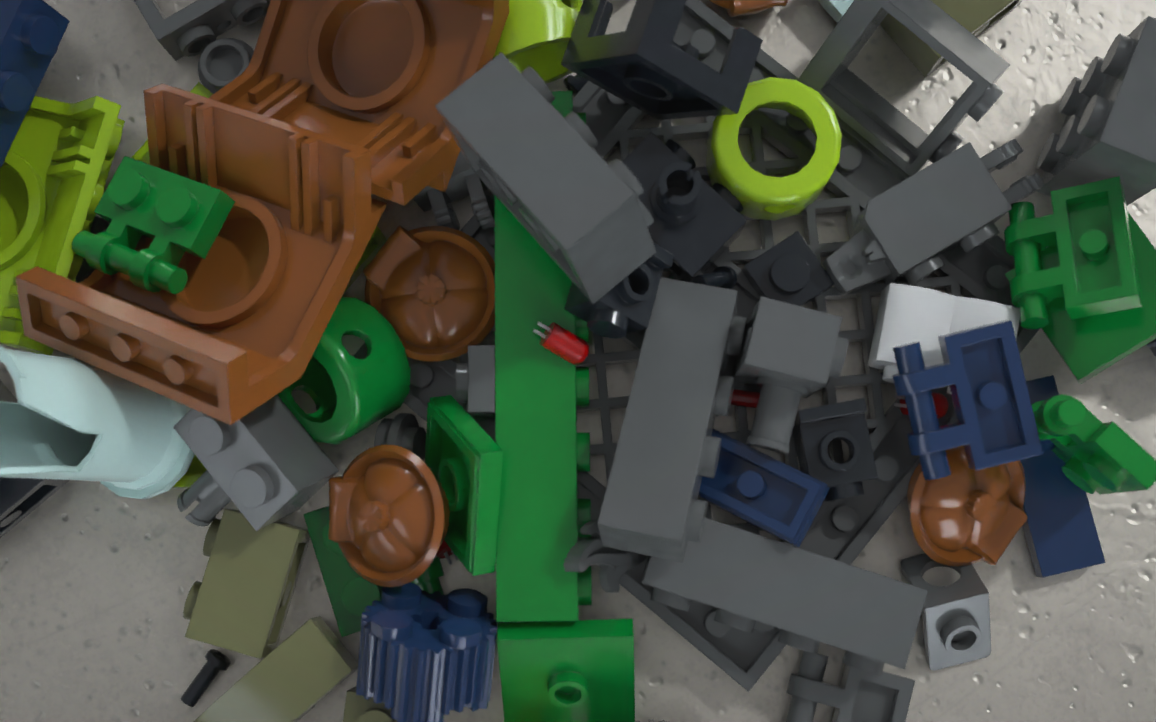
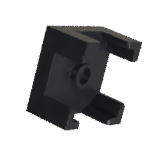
(653, 70)

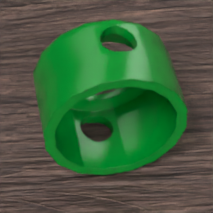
(347, 389)

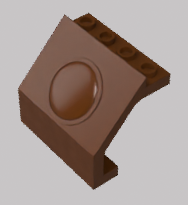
(372, 78)
(259, 293)

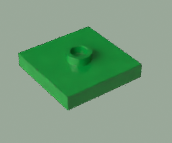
(1102, 340)
(470, 472)
(567, 670)

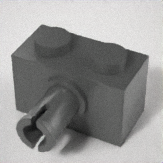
(790, 357)
(258, 462)

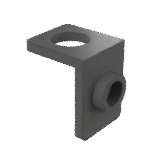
(953, 615)

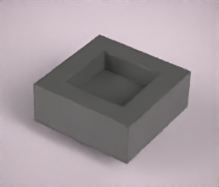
(477, 381)

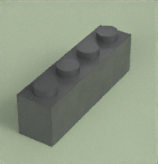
(670, 421)
(795, 591)

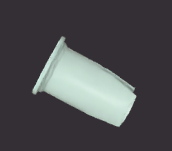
(89, 427)

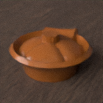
(433, 290)
(968, 512)
(388, 515)

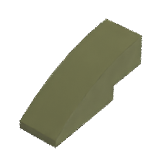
(287, 679)

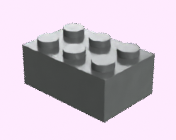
(1109, 120)
(550, 175)

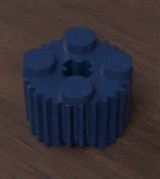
(427, 652)

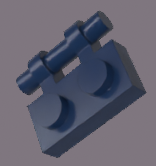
(987, 395)

